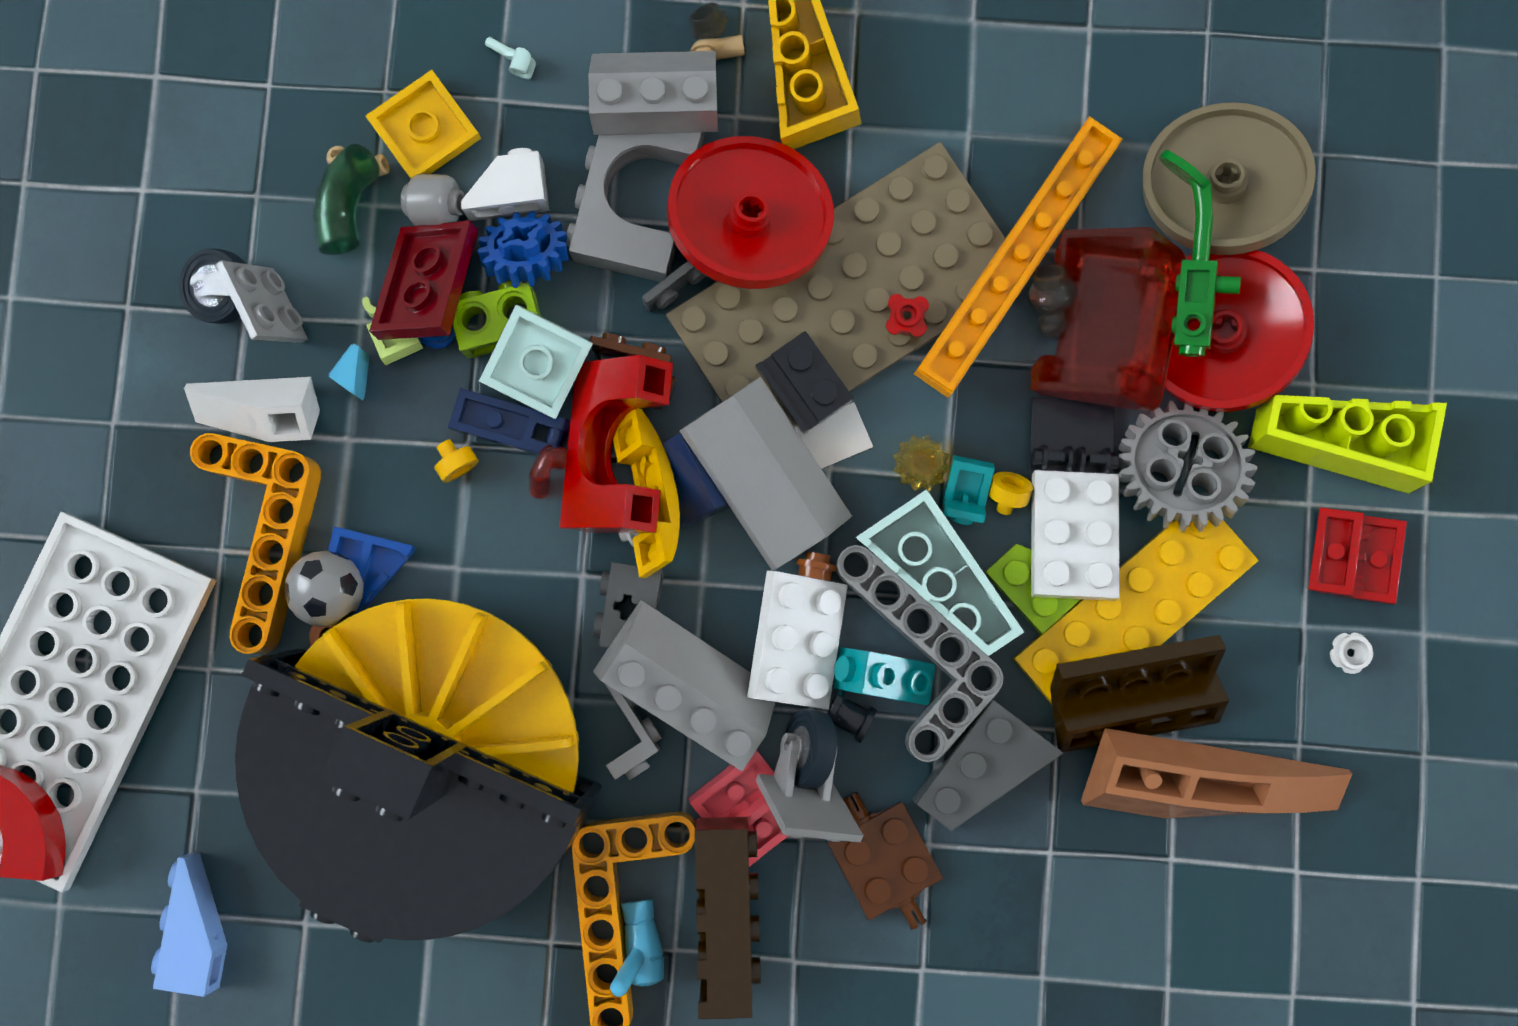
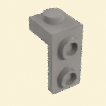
(634, 760)

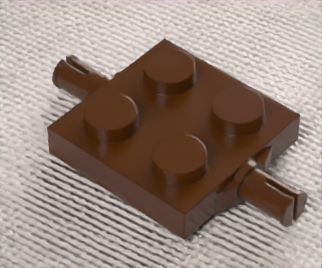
(888, 864)

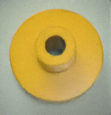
(455, 461)
(1010, 491)

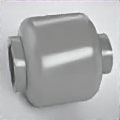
(432, 199)

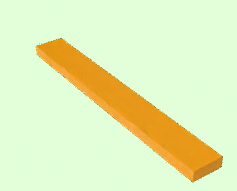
(1017, 257)

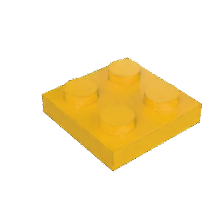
(423, 126)

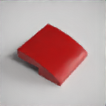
(1357, 556)

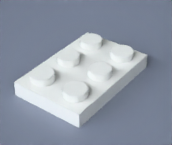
(1075, 535)
(797, 640)

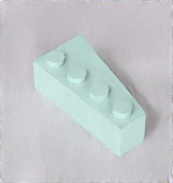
(935, 562)

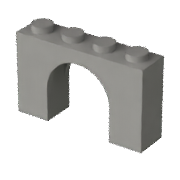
(602, 236)

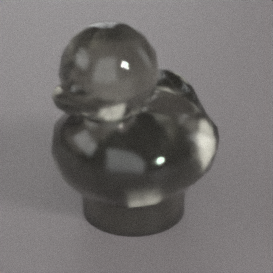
(1049, 295)

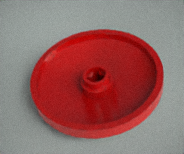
(750, 212)
(1255, 341)

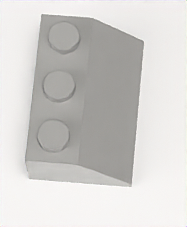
(653, 92)

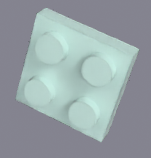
(535, 361)

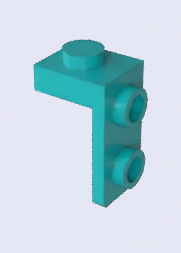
(884, 676)

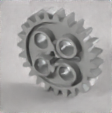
(1223, 478)

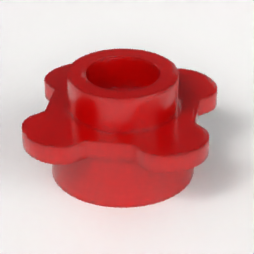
(897, 322)

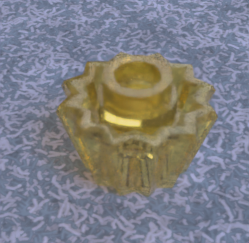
(921, 462)

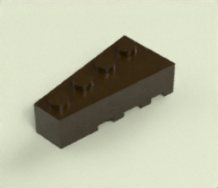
(725, 917)

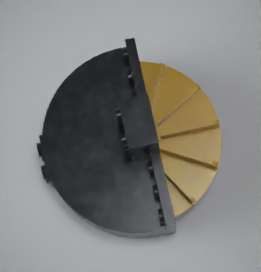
(411, 770)

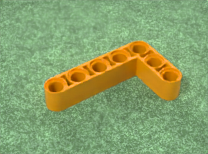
(269, 529)
(608, 907)

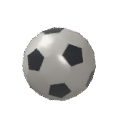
(323, 588)

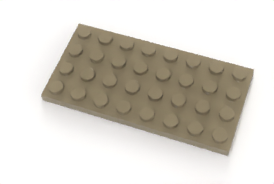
(901, 235)

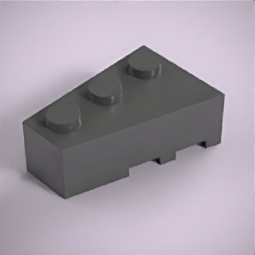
(983, 766)

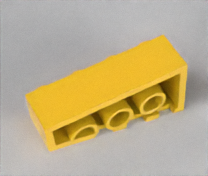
(809, 73)

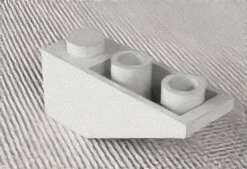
(257, 408)

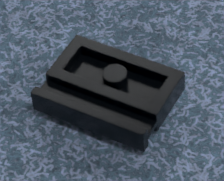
(804, 382)

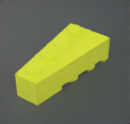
(1356, 438)

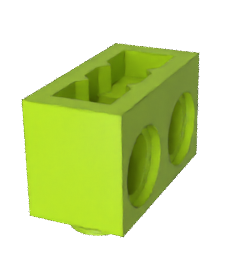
(495, 307)

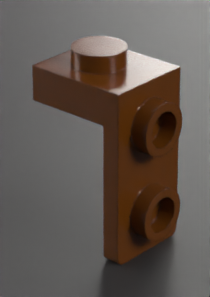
(616, 346)

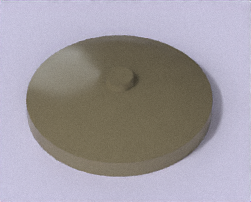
(1256, 169)

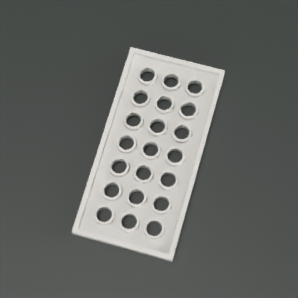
(130, 708)

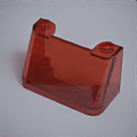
(1121, 321)

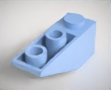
(193, 936)

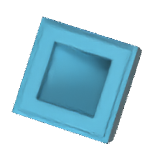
(352, 371)

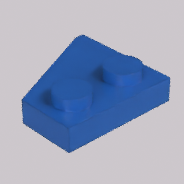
(374, 558)

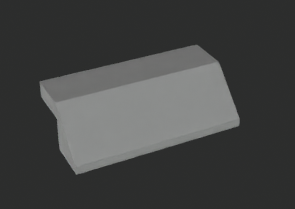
(766, 474)

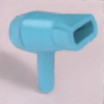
(643, 949)

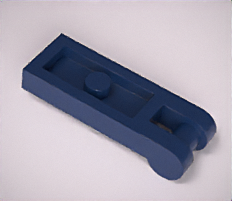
(505, 422)

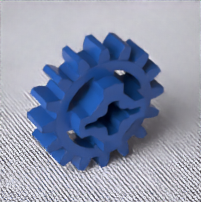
(523, 249)

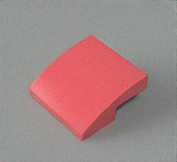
(738, 795)

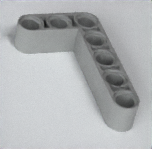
(928, 643)

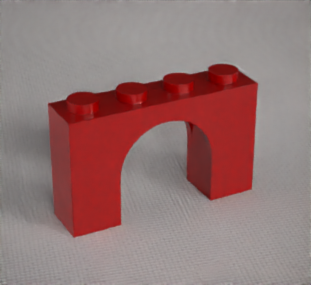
(601, 400)

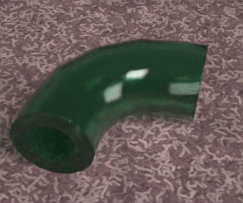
(338, 199)

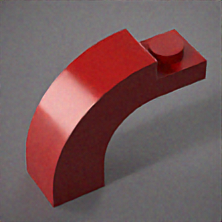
(29, 829)

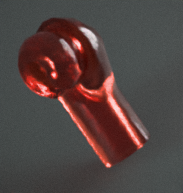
(540, 473)

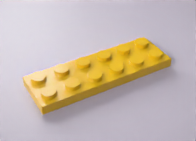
(1158, 595)

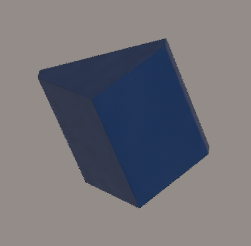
(695, 489)

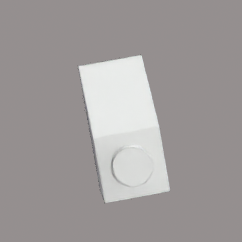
(508, 186)

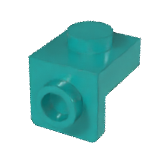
(967, 490)

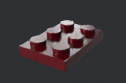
(424, 281)

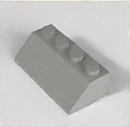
(686, 685)

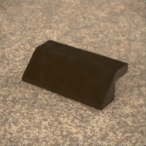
(1138, 692)

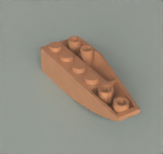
(1200, 780)

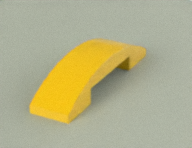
(640, 446)

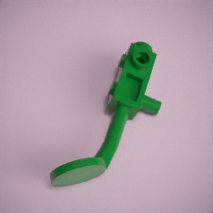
(1198, 276)

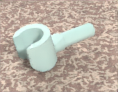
(521, 64)

